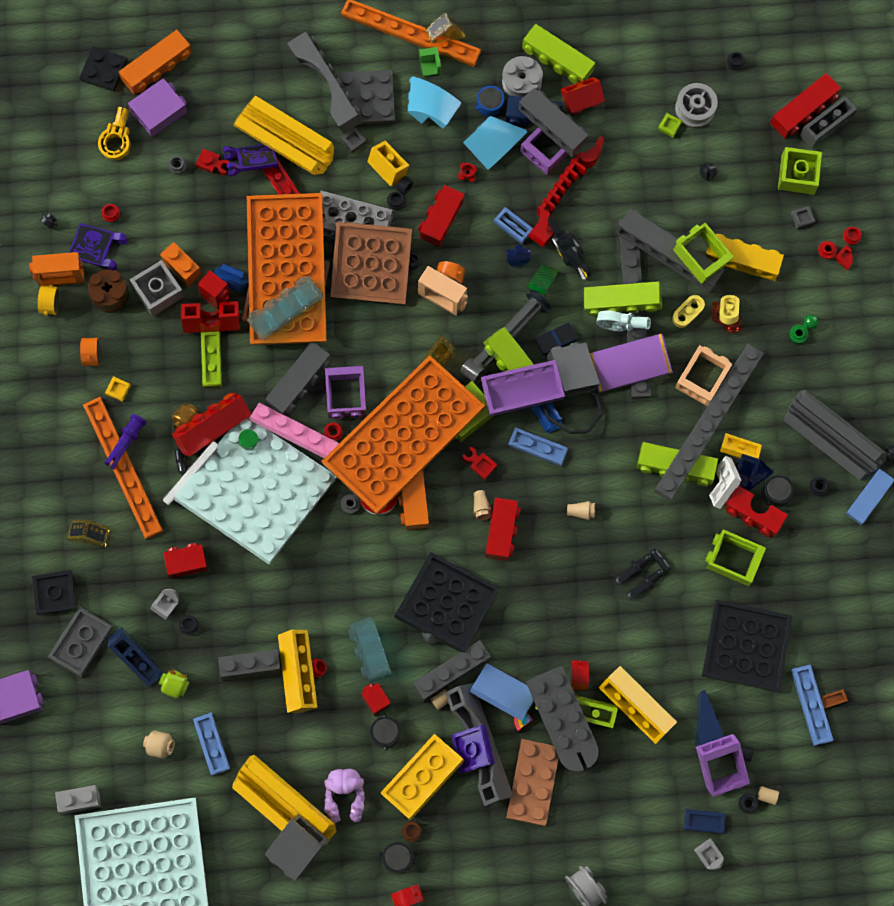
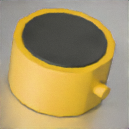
(48, 300)

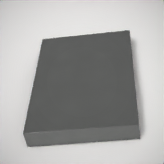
(80, 642)

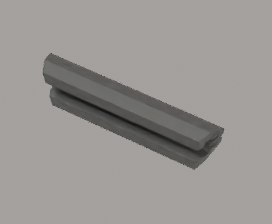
(834, 436)

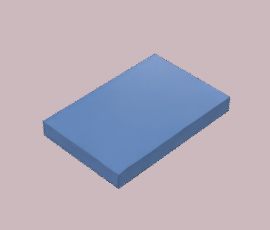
(503, 691)

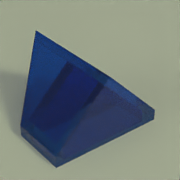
(752, 471)

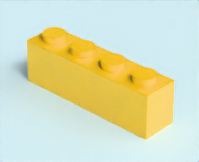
(750, 258)
(297, 671)
(637, 704)

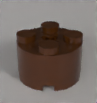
(111, 281)

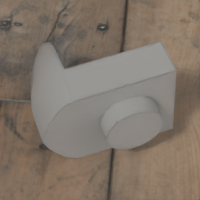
(165, 603)
(710, 855)

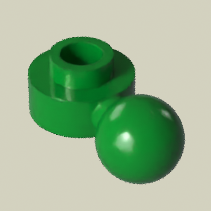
(810, 322)

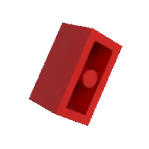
(582, 95)
(214, 289)
(185, 560)

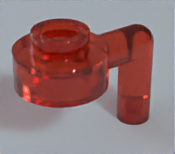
(716, 318)

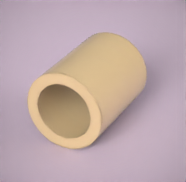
(440, 700)
(768, 795)

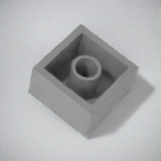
(157, 288)

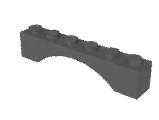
(341, 108)
(492, 778)

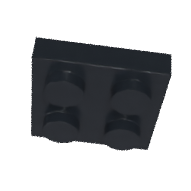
(103, 68)
(54, 592)

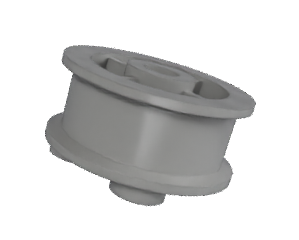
(521, 76)
(696, 105)
(585, 888)

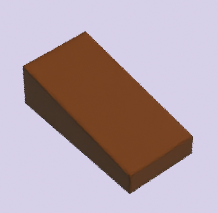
(834, 698)

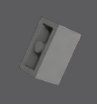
(78, 799)

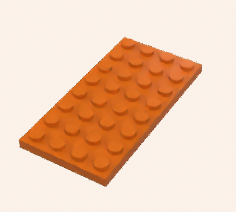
(283, 247)
(403, 434)

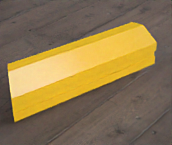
(286, 136)
(277, 798)

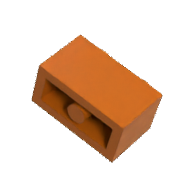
(180, 264)

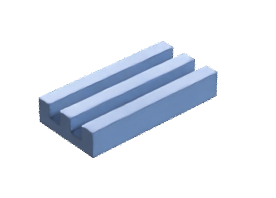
(498, 222)

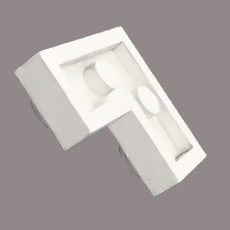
(728, 482)

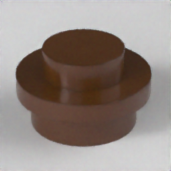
(411, 831)

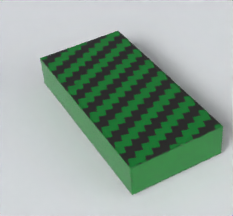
(543, 279)

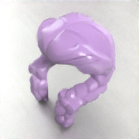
(344, 782)

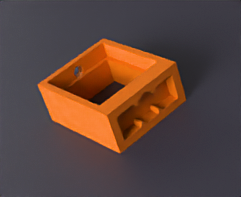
(57, 269)

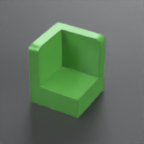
(430, 62)

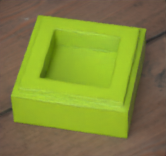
(670, 125)

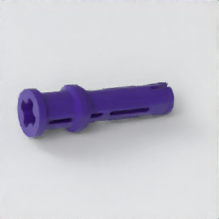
(128, 435)

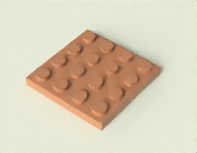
(371, 262)

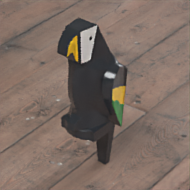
(569, 250)

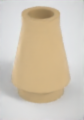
(482, 508)
(582, 510)

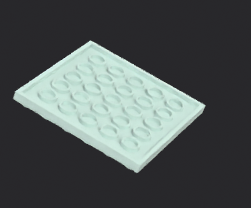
(256, 493)
(142, 856)

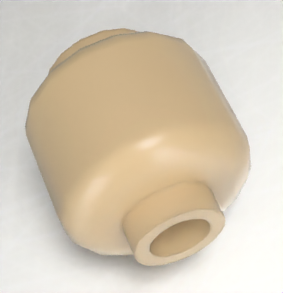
(159, 744)

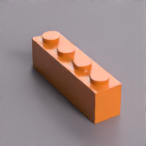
(155, 62)
(414, 504)

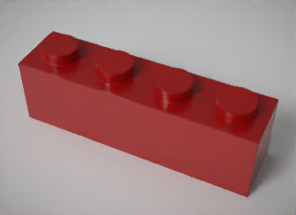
(806, 105)
(211, 424)

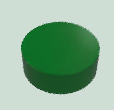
(248, 439)

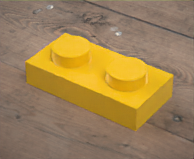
(736, 446)

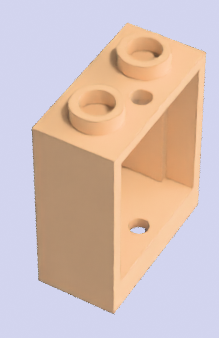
(442, 291)
(694, 390)

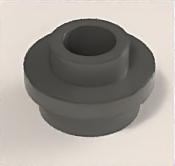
(177, 160)
(350, 510)

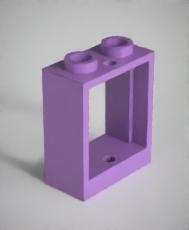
(537, 157)
(345, 373)
(717, 749)

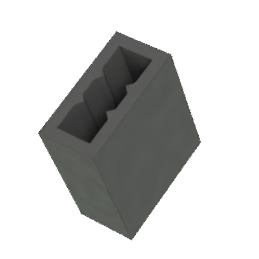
(575, 368)
(296, 847)

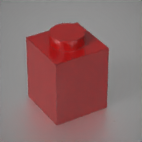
(375, 698)

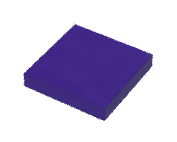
(474, 748)

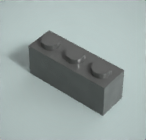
(828, 122)
(249, 664)

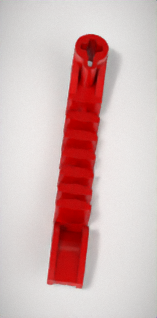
(542, 231)

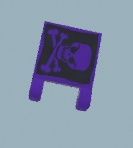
(250, 158)
(95, 244)

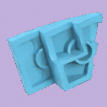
(430, 101)
(493, 140)

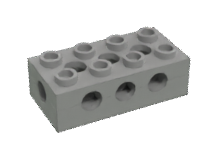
(351, 209)

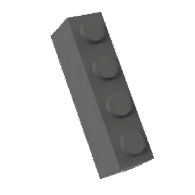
(553, 121)
(298, 379)
(451, 671)

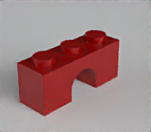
(197, 320)
(767, 523)

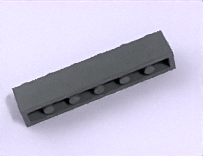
(660, 245)

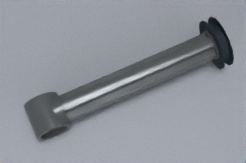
(476, 368)

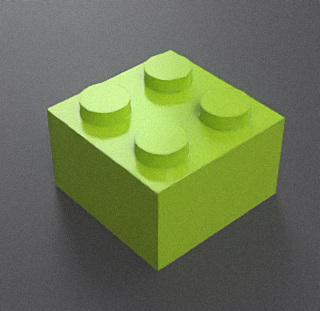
(799, 170)

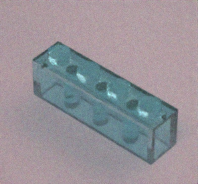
(285, 307)

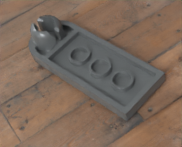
(563, 718)

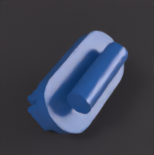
(233, 277)
(553, 413)

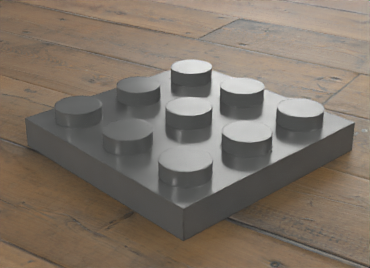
(371, 94)

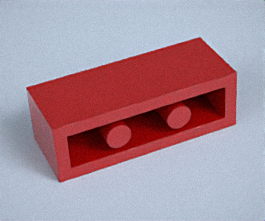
(441, 215)
(502, 529)

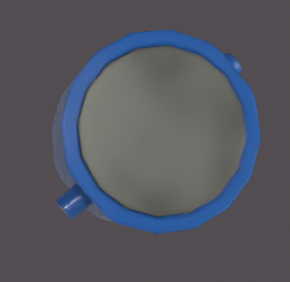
(490, 101)

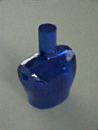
(518, 256)

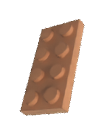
(533, 783)

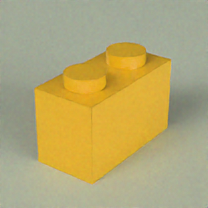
(388, 163)

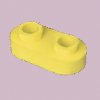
(729, 309)
(687, 311)

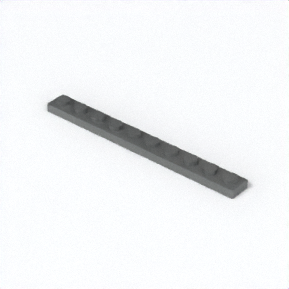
(632, 274)
(708, 422)

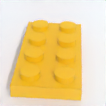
(422, 777)

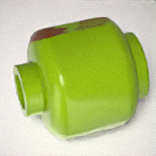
(174, 683)

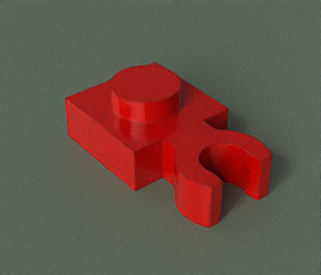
(210, 161)
(481, 465)

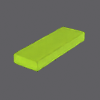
(211, 359)

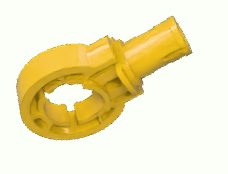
(111, 132)

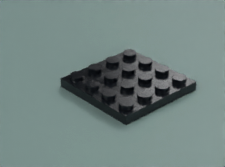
(447, 602)
(747, 646)

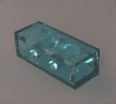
(369, 649)

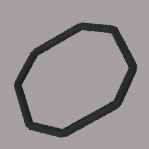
(577, 431)

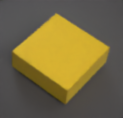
(118, 389)

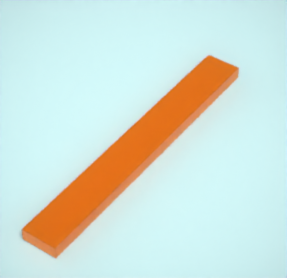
(408, 32)
(124, 470)

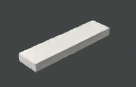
(192, 470)

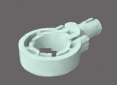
(621, 322)

